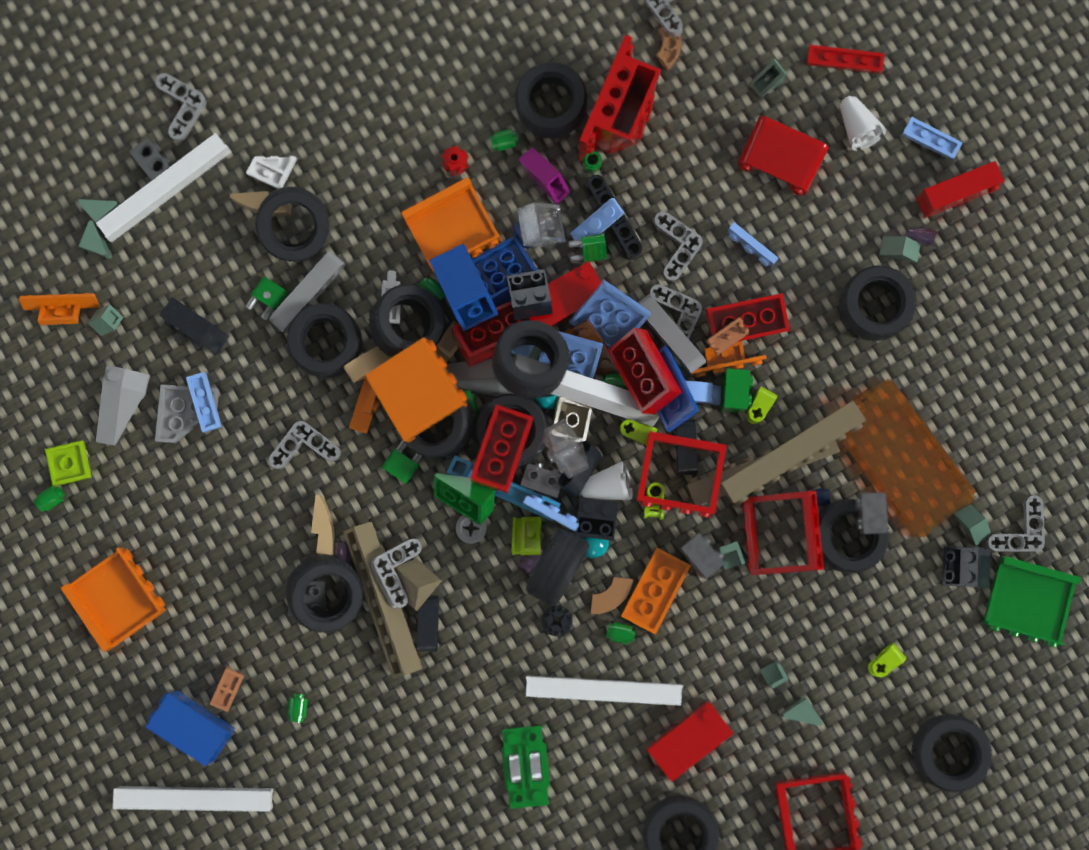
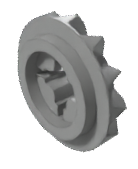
(464, 534)

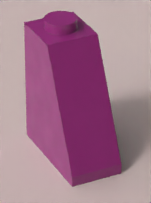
(544, 175)

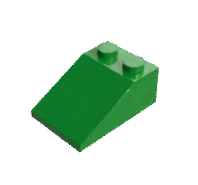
(465, 496)

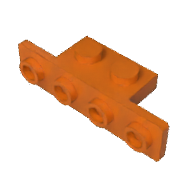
(58, 308)
(731, 357)
(365, 408)

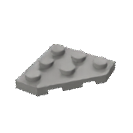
(176, 413)

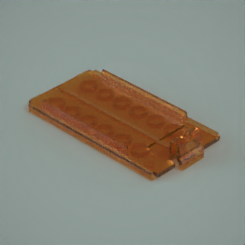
(906, 461)

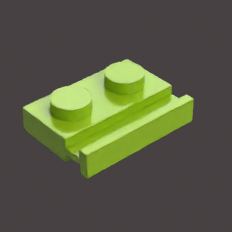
(526, 536)

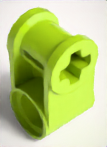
(762, 403)
(639, 433)
(647, 513)
(889, 659)

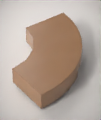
(670, 48)
(612, 596)

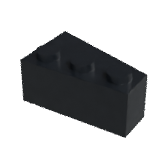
(194, 326)

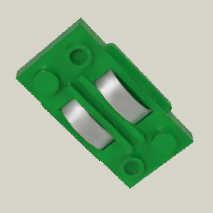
(525, 766)

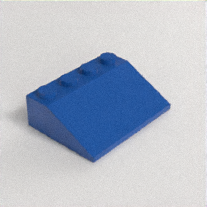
(498, 263)

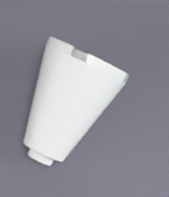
(860, 124)
(609, 484)

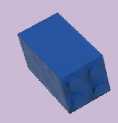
(463, 287)
(190, 727)

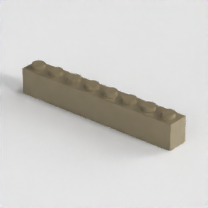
(792, 452)
(701, 489)
(388, 621)

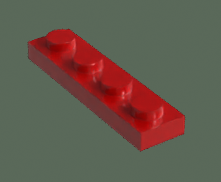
(845, 59)

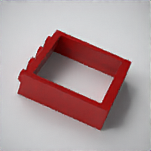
(684, 508)
(811, 528)
(848, 804)

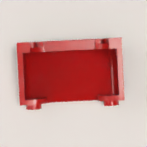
(783, 154)

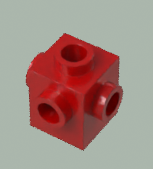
(457, 166)

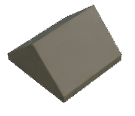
(575, 414)
(417, 582)

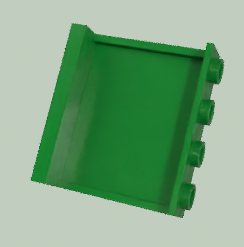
(1030, 601)

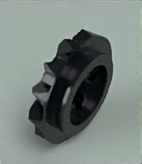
(557, 611)

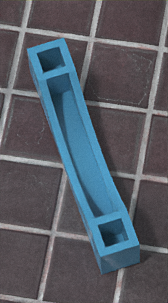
(516, 494)

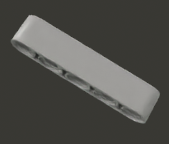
(307, 291)
(672, 336)

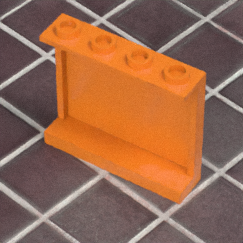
(450, 220)
(416, 389)
(114, 599)

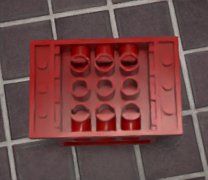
(621, 105)

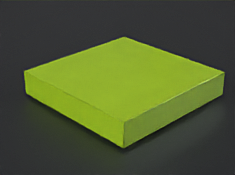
(68, 463)

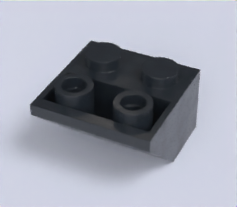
(529, 294)
(596, 519)
(966, 567)

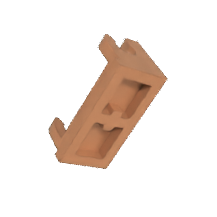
(727, 336)
(226, 689)

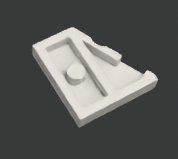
(271, 170)

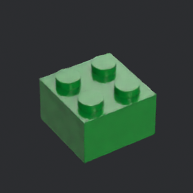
(735, 391)

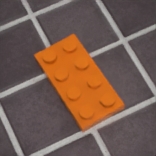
(655, 590)

